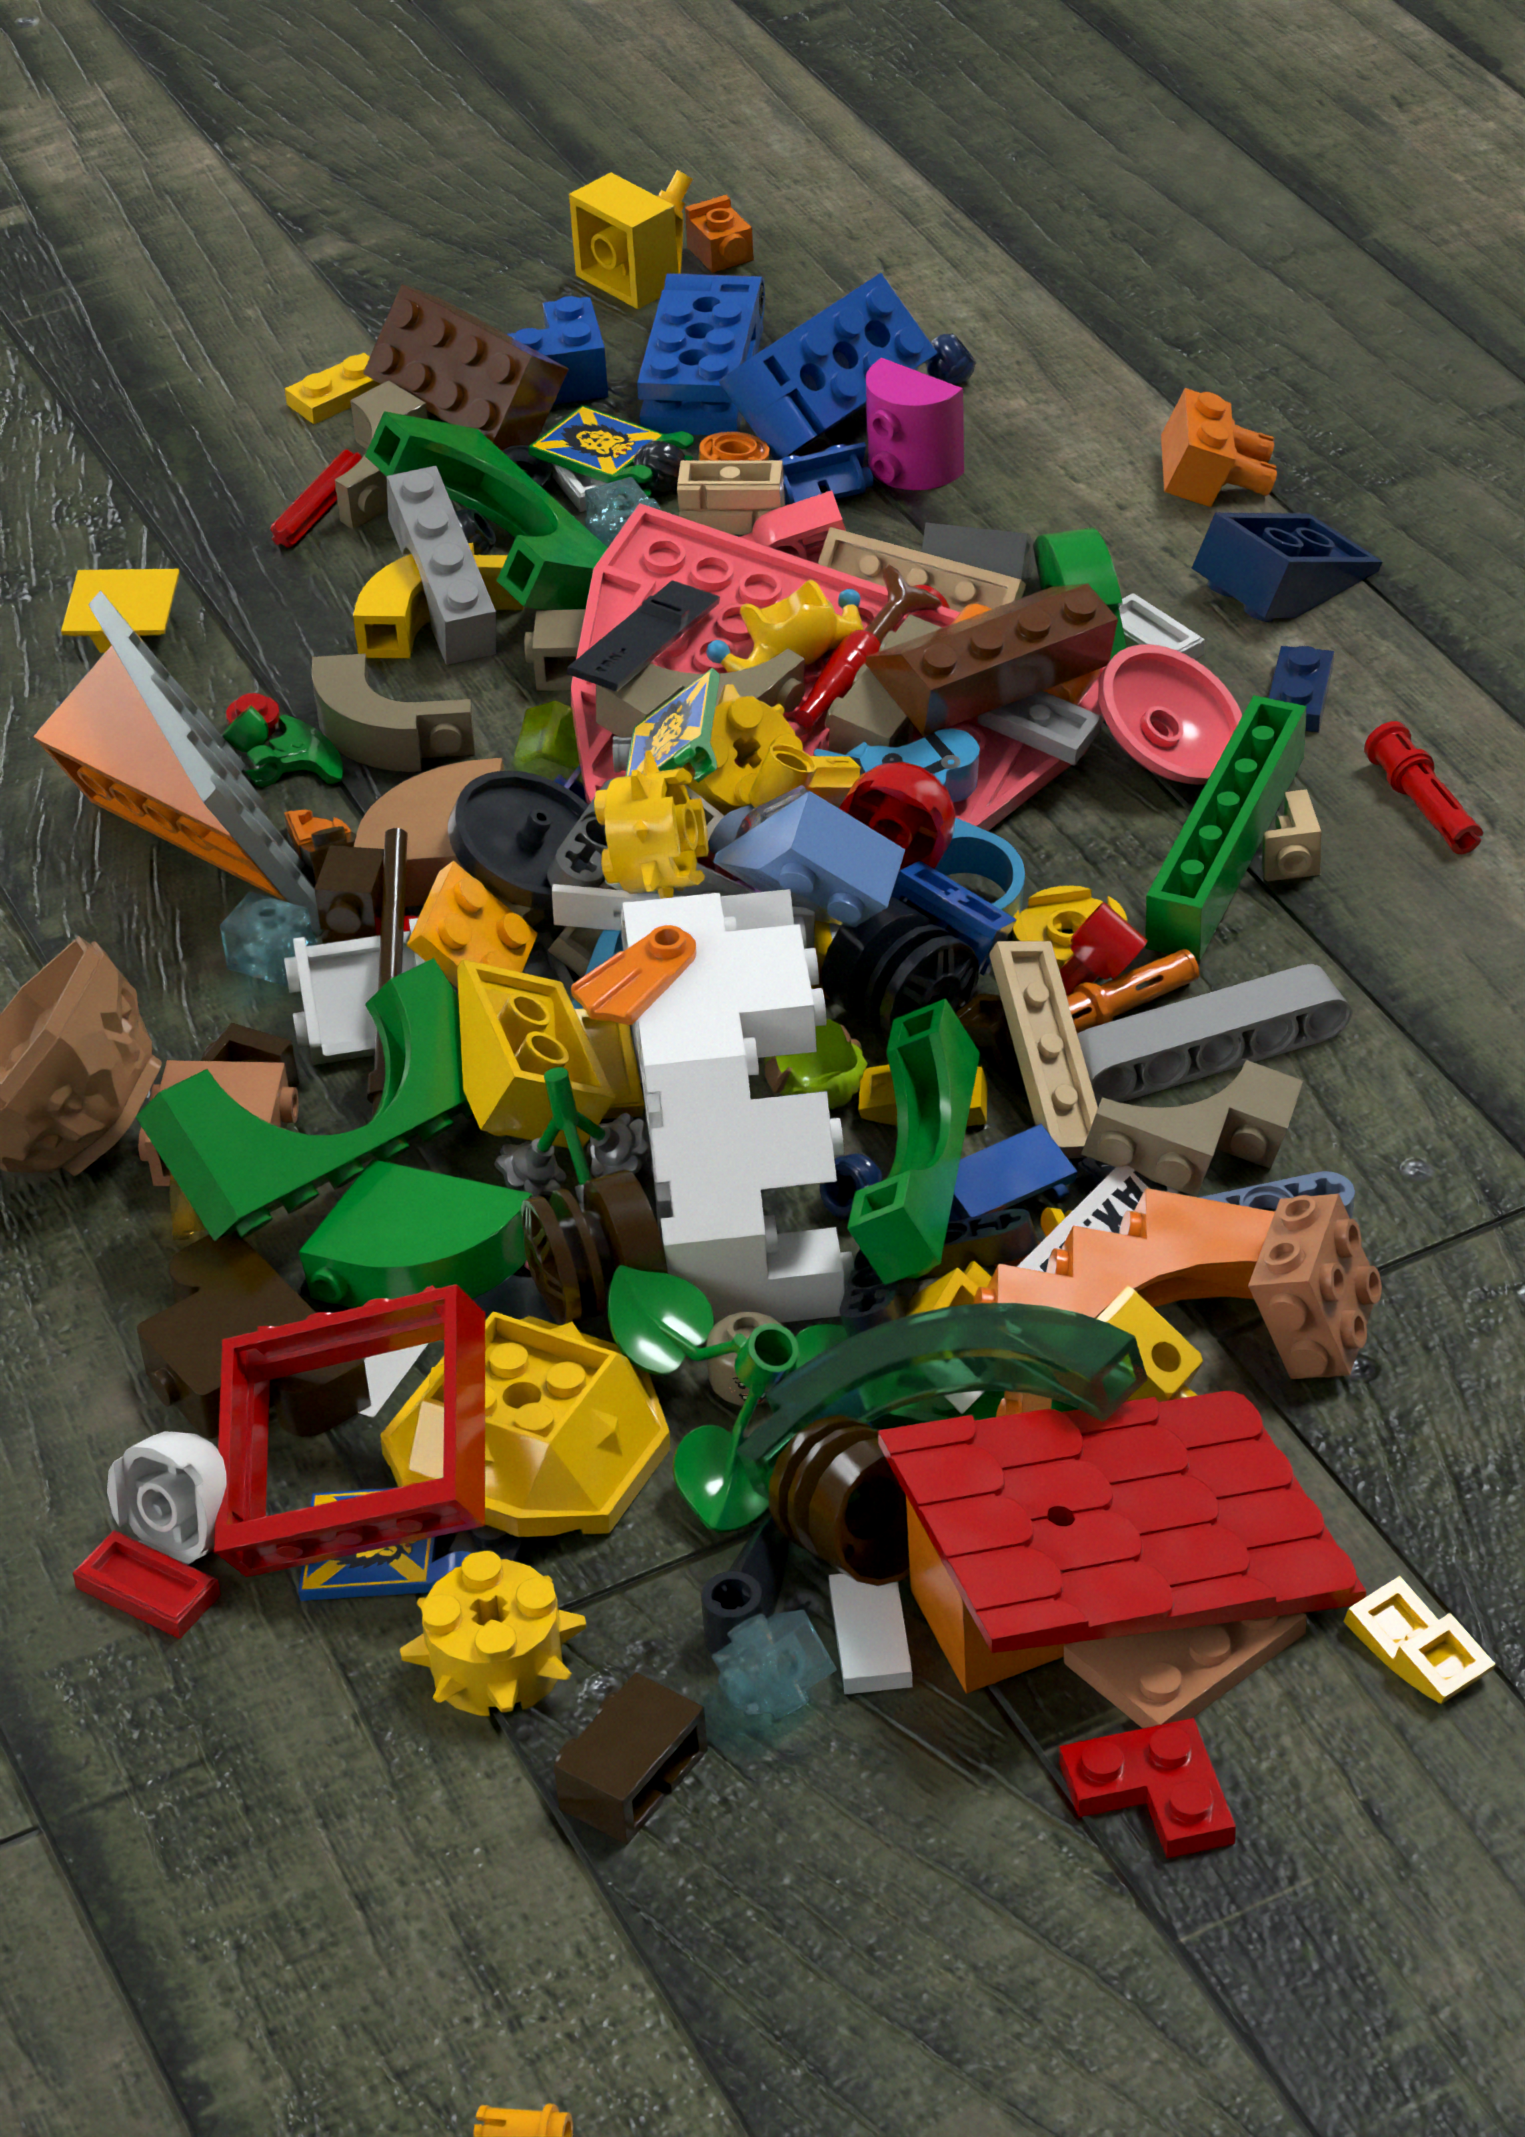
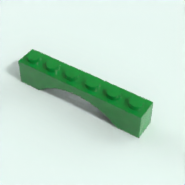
(907, 1215)

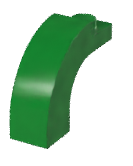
(1080, 559)

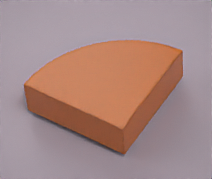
(302, 824)

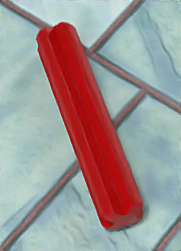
(312, 501)

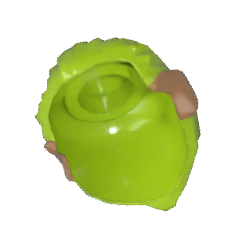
(833, 1068)

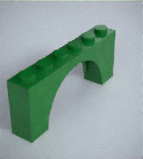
(551, 550)
(245, 1168)

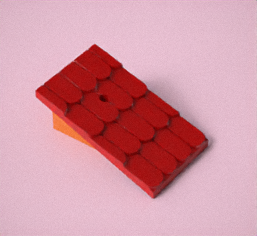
(1105, 1529)

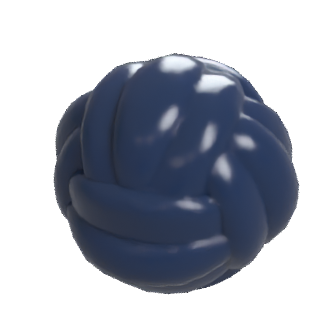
(952, 362)
(852, 1174)

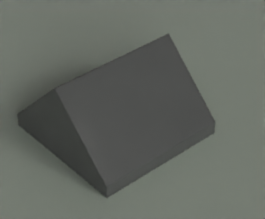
(983, 548)

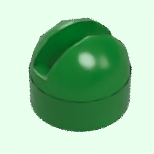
(247, 730)

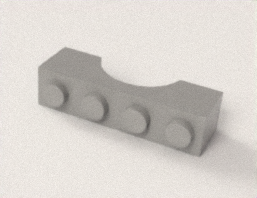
(453, 586)

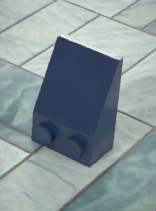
(1279, 562)

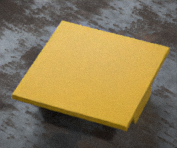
(139, 595)

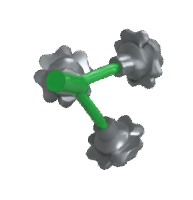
(612, 1147)

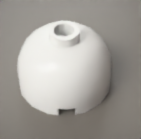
(169, 1493)

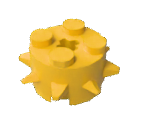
(743, 731)
(652, 831)
(492, 1635)

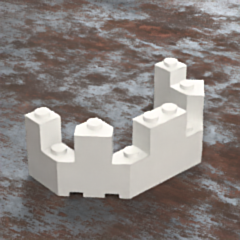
(707, 1136)

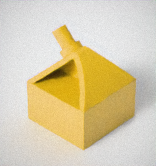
(628, 236)

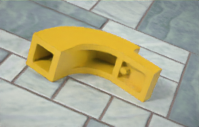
(396, 607)

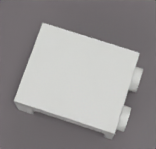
(334, 988)

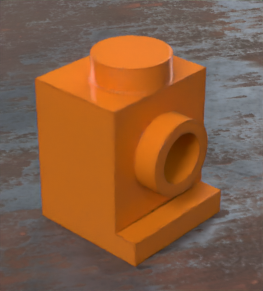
(718, 234)

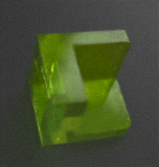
(549, 735)

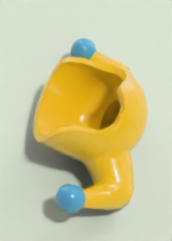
(798, 623)

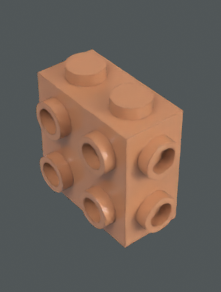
(253, 1085)
(1315, 1286)

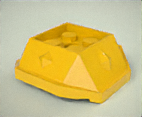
(564, 1429)

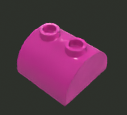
(913, 427)

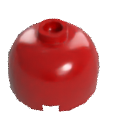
(905, 808)

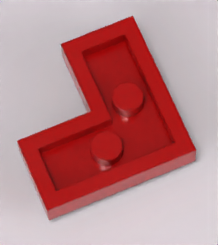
(1155, 1767)

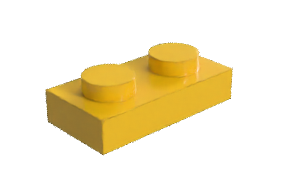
(331, 390)

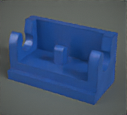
(954, 909)
(1011, 1174)

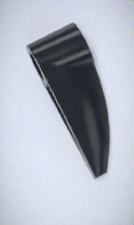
(747, 1588)

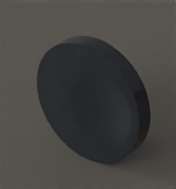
(510, 830)

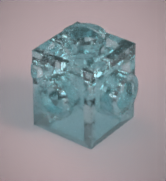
(611, 506)
(262, 935)
(772, 1663)

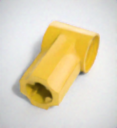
(790, 767)

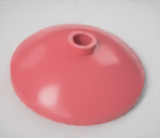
(1167, 711)

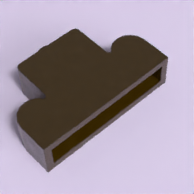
(226, 1293)

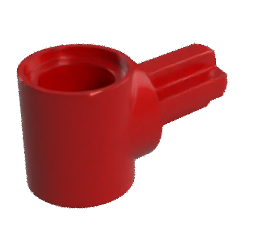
(1100, 948)

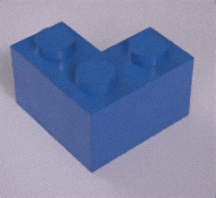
(575, 342)

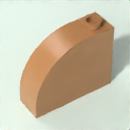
(423, 811)

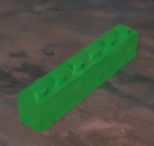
(1225, 827)

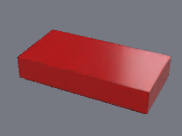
(146, 1584)

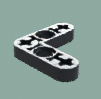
(982, 1239)

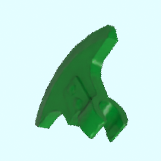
(297, 749)

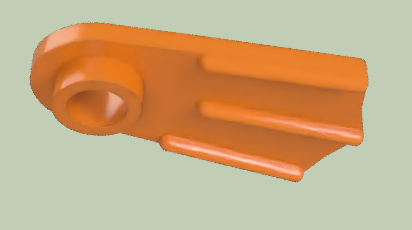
(635, 977)

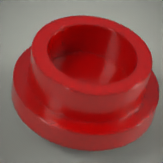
(264, 705)

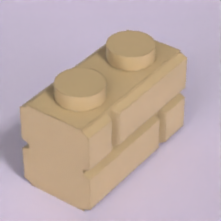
(729, 493)

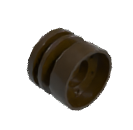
(579, 1251)
(842, 1500)

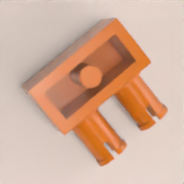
(1208, 451)

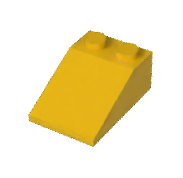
(513, 1034)

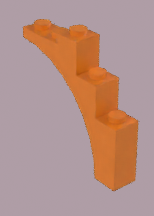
(1164, 1251)

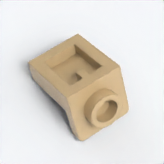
(1296, 843)

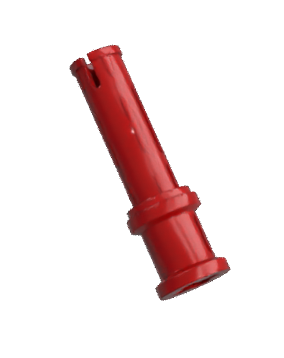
(1412, 773)

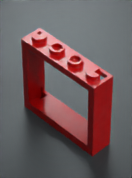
(374, 1520)

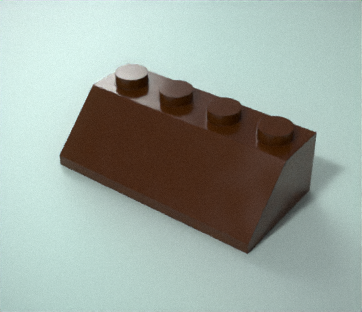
(997, 656)

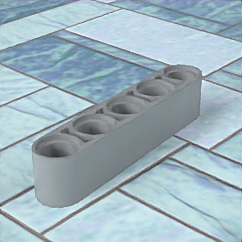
(1213, 1033)

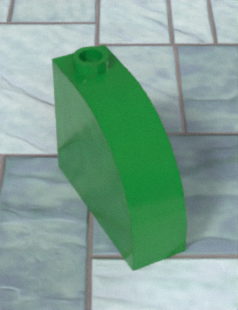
(414, 1231)

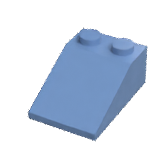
(822, 857)

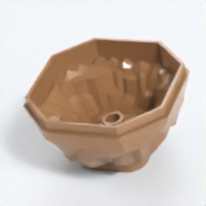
(71, 1063)

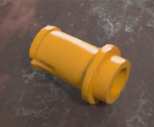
(523, 2123)

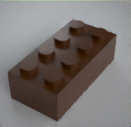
(465, 369)

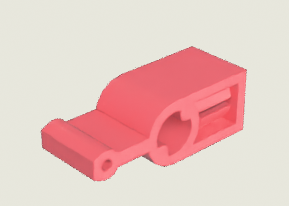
(798, 527)

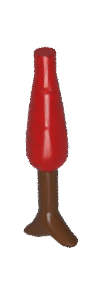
(852, 651)

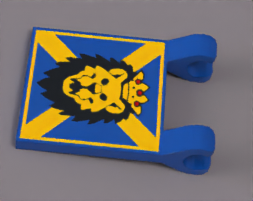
(379, 1572)

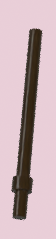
(390, 939)

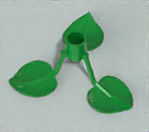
(662, 1321)

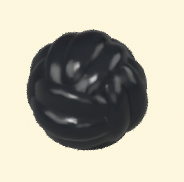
(664, 463)
(476, 531)

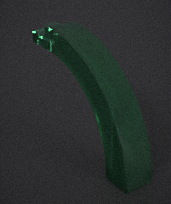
(948, 1353)

